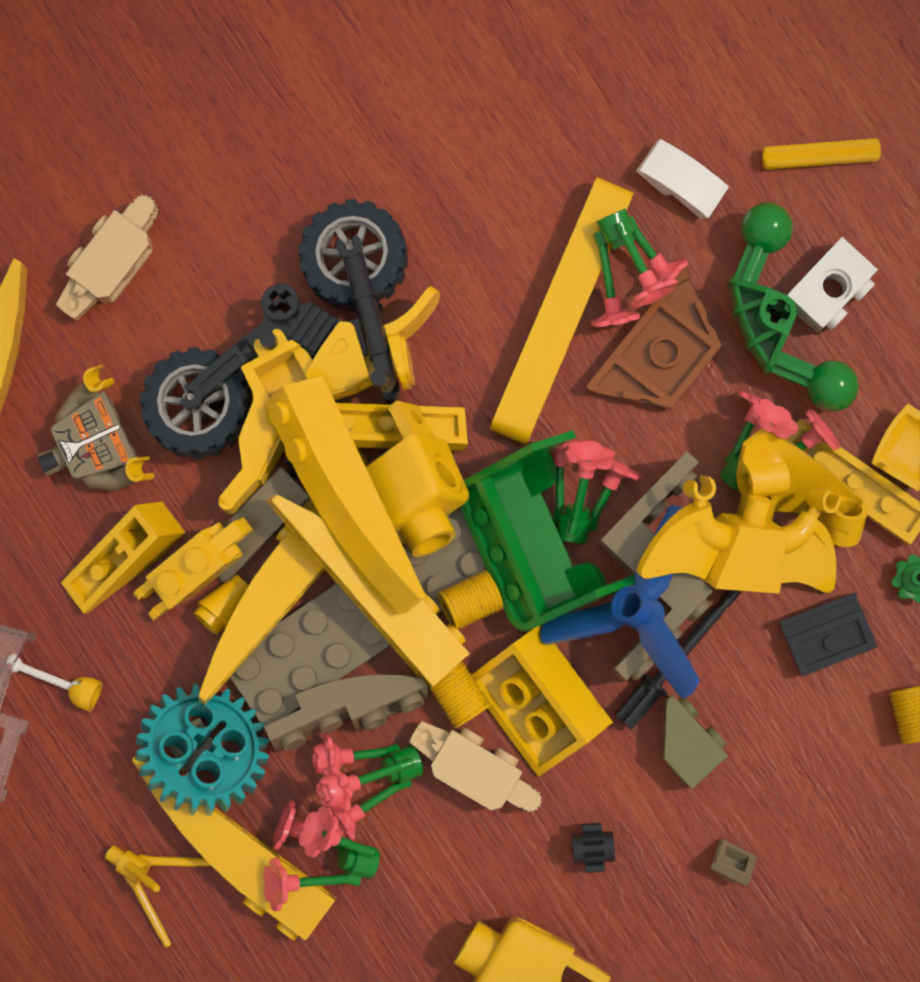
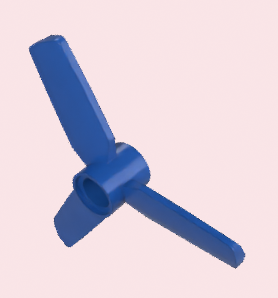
(648, 621)

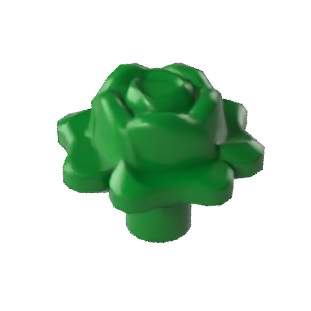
(908, 578)

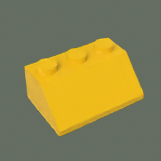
(540, 701)

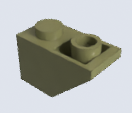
(686, 745)

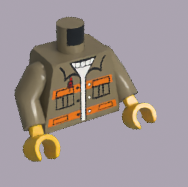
(93, 439)

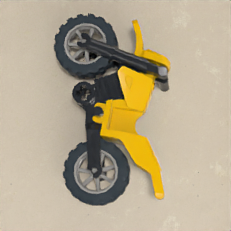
(294, 349)

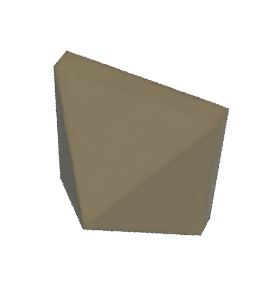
(733, 863)

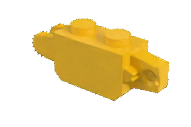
(194, 566)

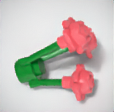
(337, 789)

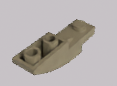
(361, 698)

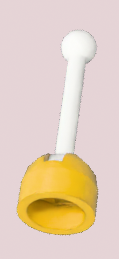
(82, 691)

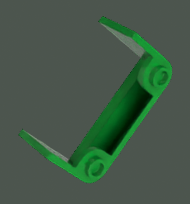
(523, 542)

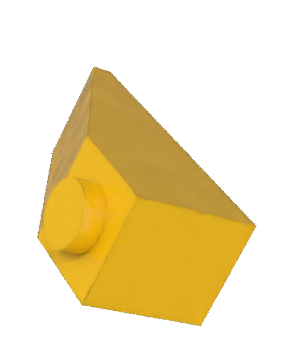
(123, 554)

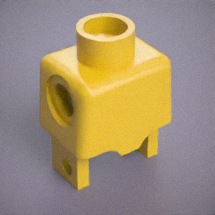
(418, 483)
(521, 955)

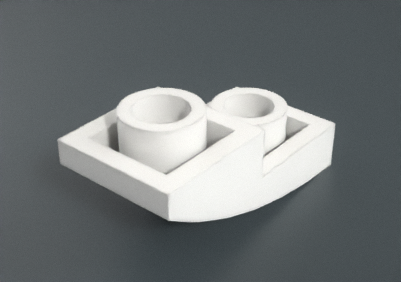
(683, 177)

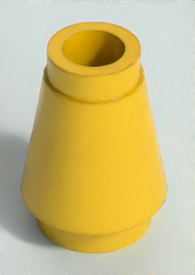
(218, 606)

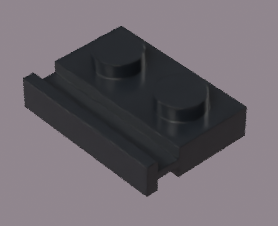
(827, 634)

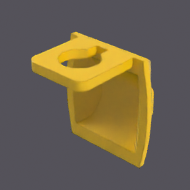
(900, 448)

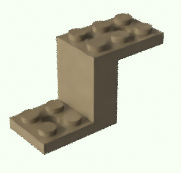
(626, 545)

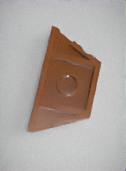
(660, 351)

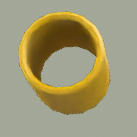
(470, 599)
(460, 696)
(907, 710)

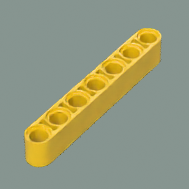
(557, 317)

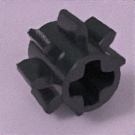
(593, 847)

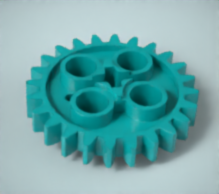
(231, 770)

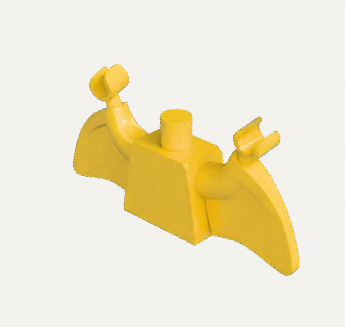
(744, 549)

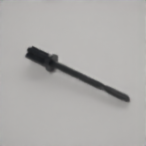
(650, 688)

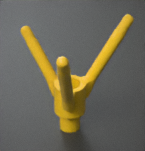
(135, 871)

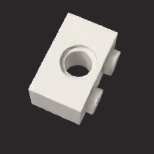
(843, 265)

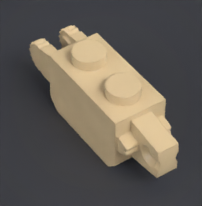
(110, 258)
(474, 770)

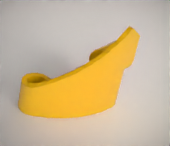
(786, 476)

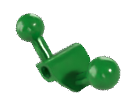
(767, 230)

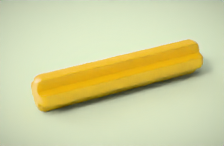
(821, 154)

